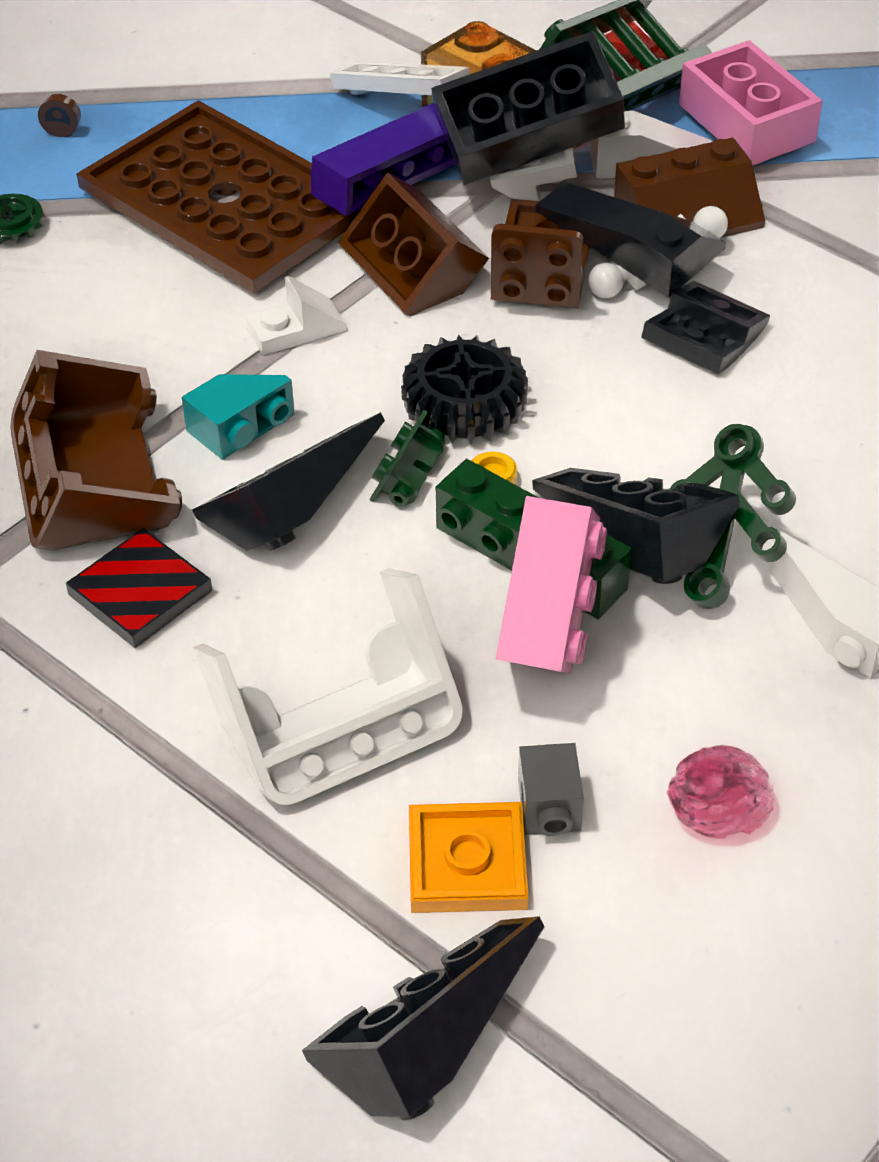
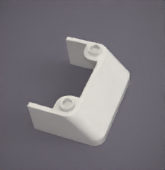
(354, 729)

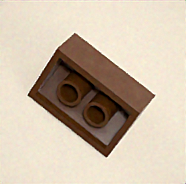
(693, 179)
(411, 247)

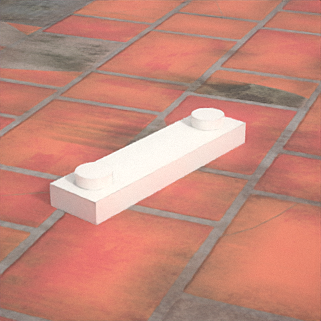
(394, 77)

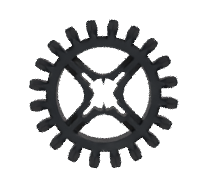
(465, 388)

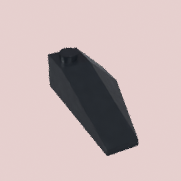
(664, 527)

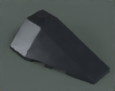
(642, 240)
(288, 493)
(417, 1043)

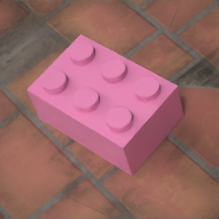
(752, 99)
(551, 585)

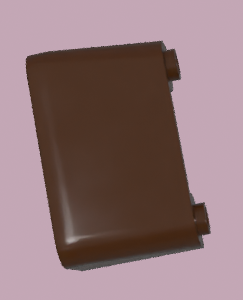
(100, 475)

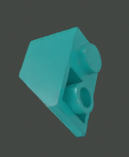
(236, 410)

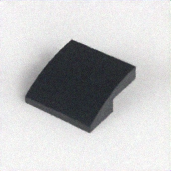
(705, 326)

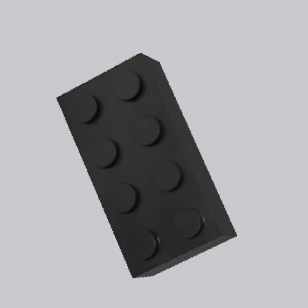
(529, 107)

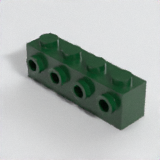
(487, 517)

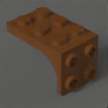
(536, 259)

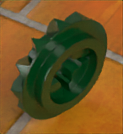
(26, 216)

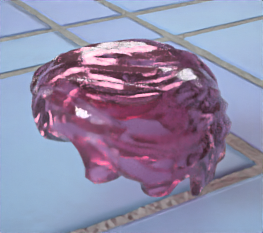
(721, 792)

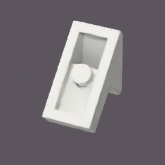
(524, 180)
(301, 320)

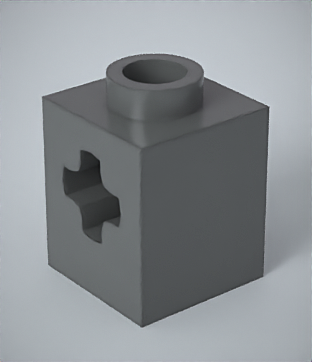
(550, 789)

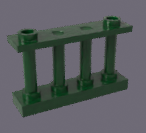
(635, 85)

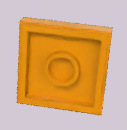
(467, 857)

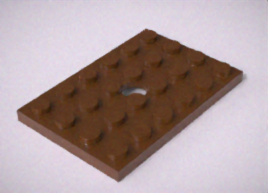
(175, 168)

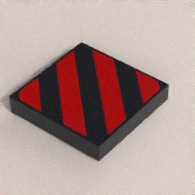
(139, 587)

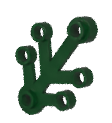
(732, 469)

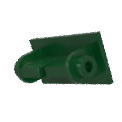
(397, 474)

